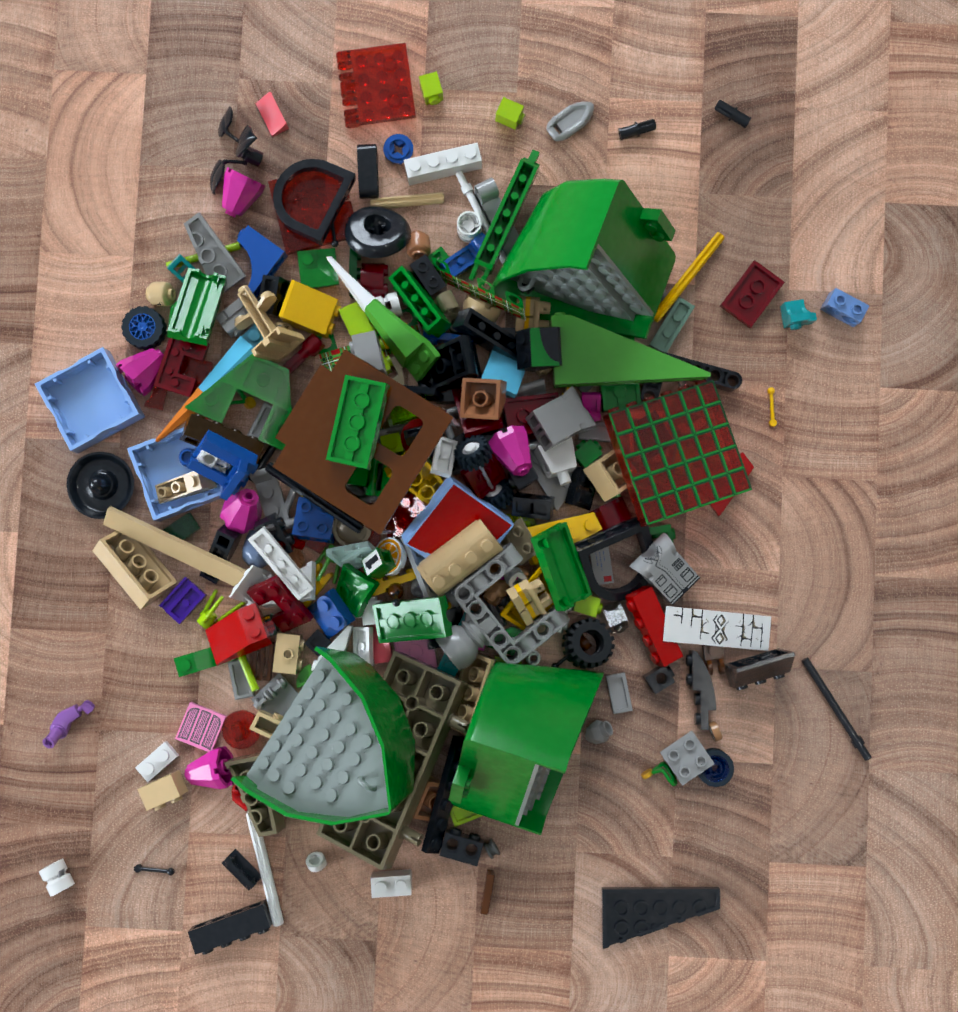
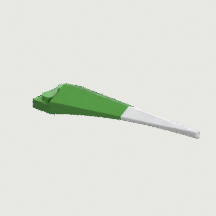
(406, 344)

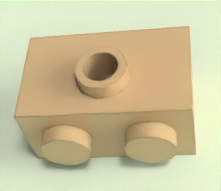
(288, 653)
(265, 723)
(163, 790)

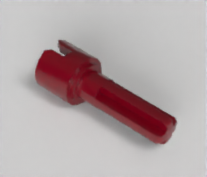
(310, 347)

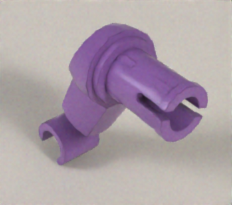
(63, 720)

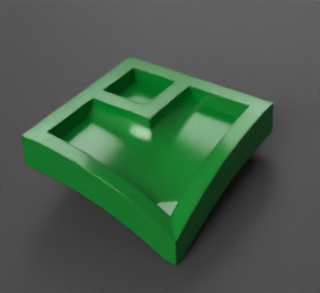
(316, 269)
(355, 589)

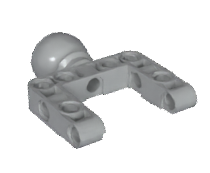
(482, 626)

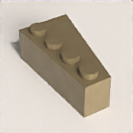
(264, 818)

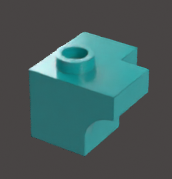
(796, 315)

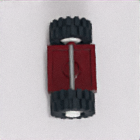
(483, 472)

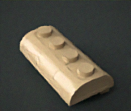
(459, 557)

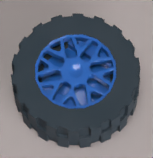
(144, 328)

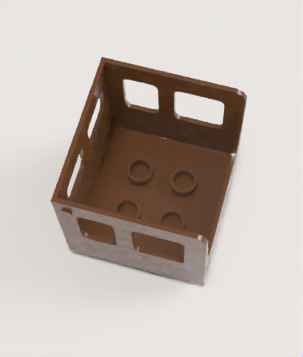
(310, 430)

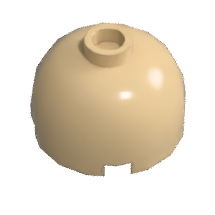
(487, 310)

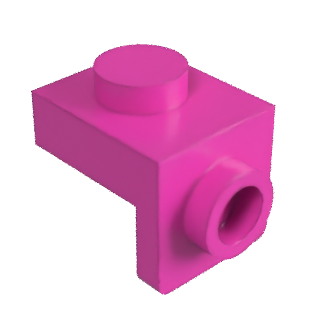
(592, 403)

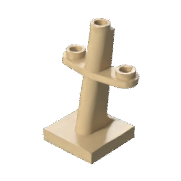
(276, 341)

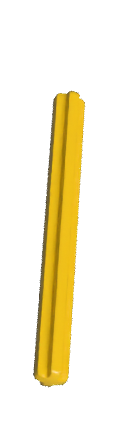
(687, 277)

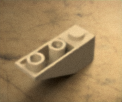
(183, 486)

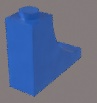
(264, 256)

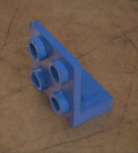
(312, 522)

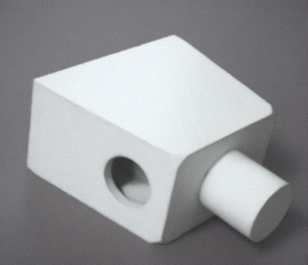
(558, 461)

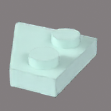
(350, 553)

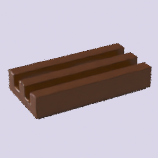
(262, 662)
(487, 892)

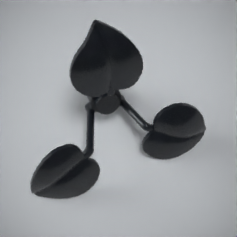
(243, 149)

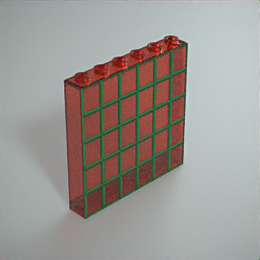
(676, 452)

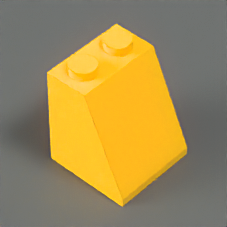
(309, 309)

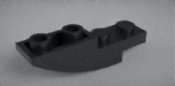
(700, 681)

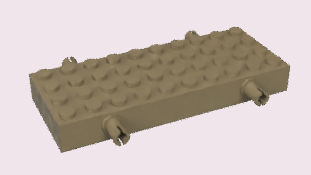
(431, 706)

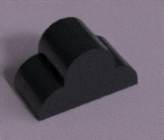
(457, 361)

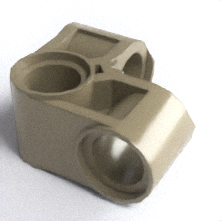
(449, 307)

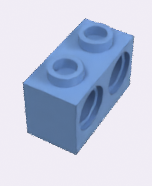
(844, 307)

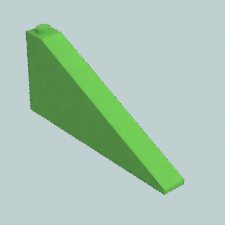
(605, 358)

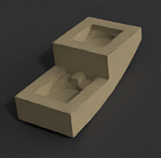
(398, 368)

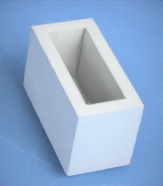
(391, 883)

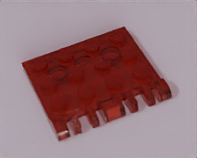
(379, 83)

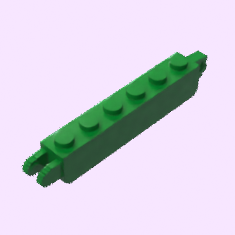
(506, 216)

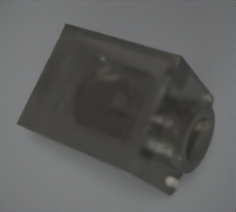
(615, 617)

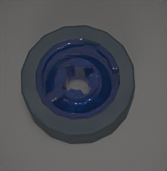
(724, 771)

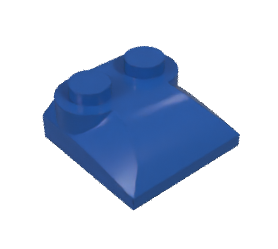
(331, 613)

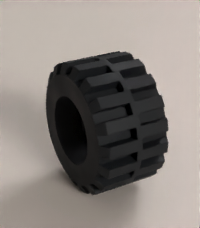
(602, 639)

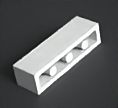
(443, 164)

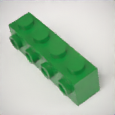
(420, 302)

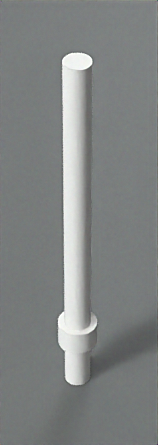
(467, 190)

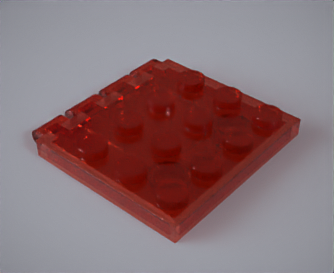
(307, 201)

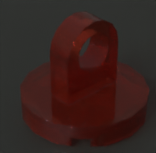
(237, 731)

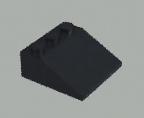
(759, 668)

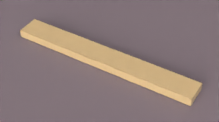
(173, 546)

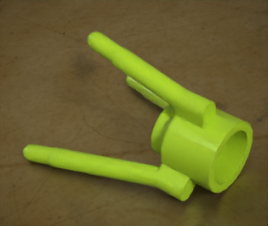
(208, 617)

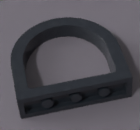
(346, 177)
(604, 539)

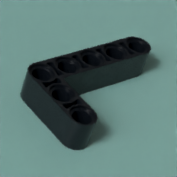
(721, 383)

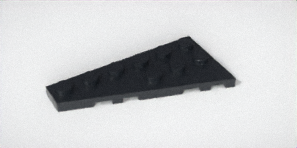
(643, 910)

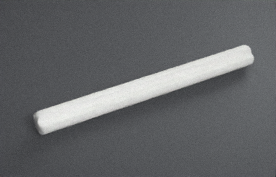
(266, 875)

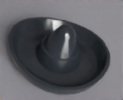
(377, 232)
(98, 483)

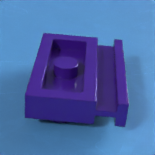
(183, 600)

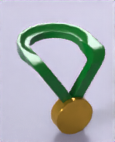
(248, 402)
(649, 772)

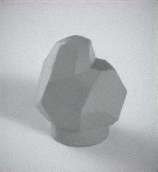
(598, 732)

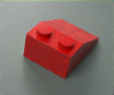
(238, 634)

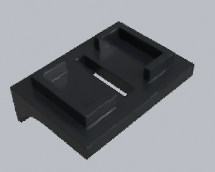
(577, 496)

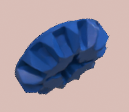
(401, 141)

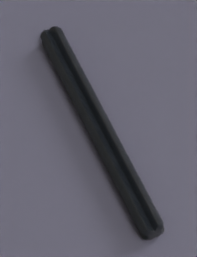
(343, 517)

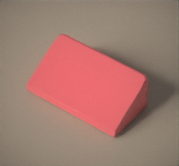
(271, 115)
(382, 651)

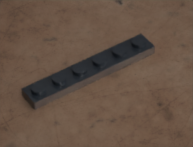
(442, 806)

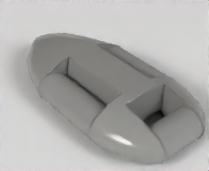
(570, 120)

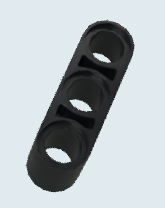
(367, 171)

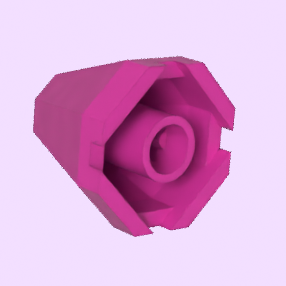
(239, 192)
(141, 369)
(512, 449)
(241, 511)
(210, 769)

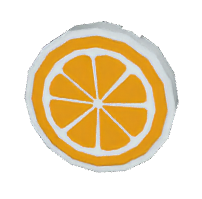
(397, 551)

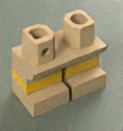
(533, 308)
(526, 600)

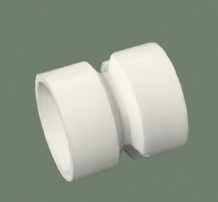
(468, 226)
(393, 299)
(56, 877)

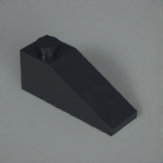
(223, 547)

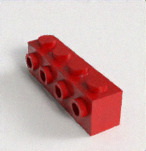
(650, 621)

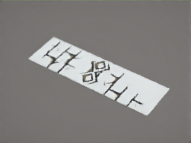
(716, 628)

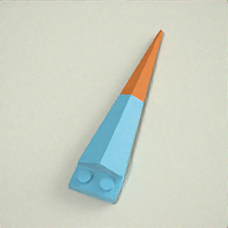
(235, 355)

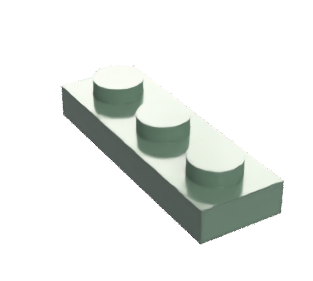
(672, 325)

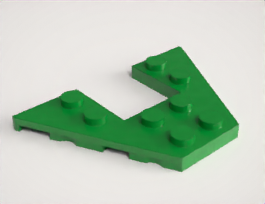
(258, 378)

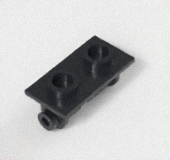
(242, 869)

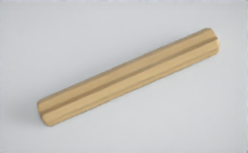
(408, 200)

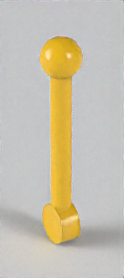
(772, 422)

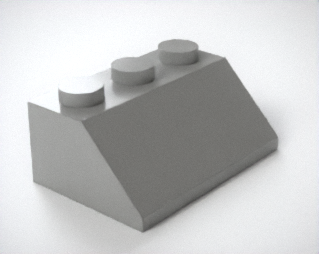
(368, 348)

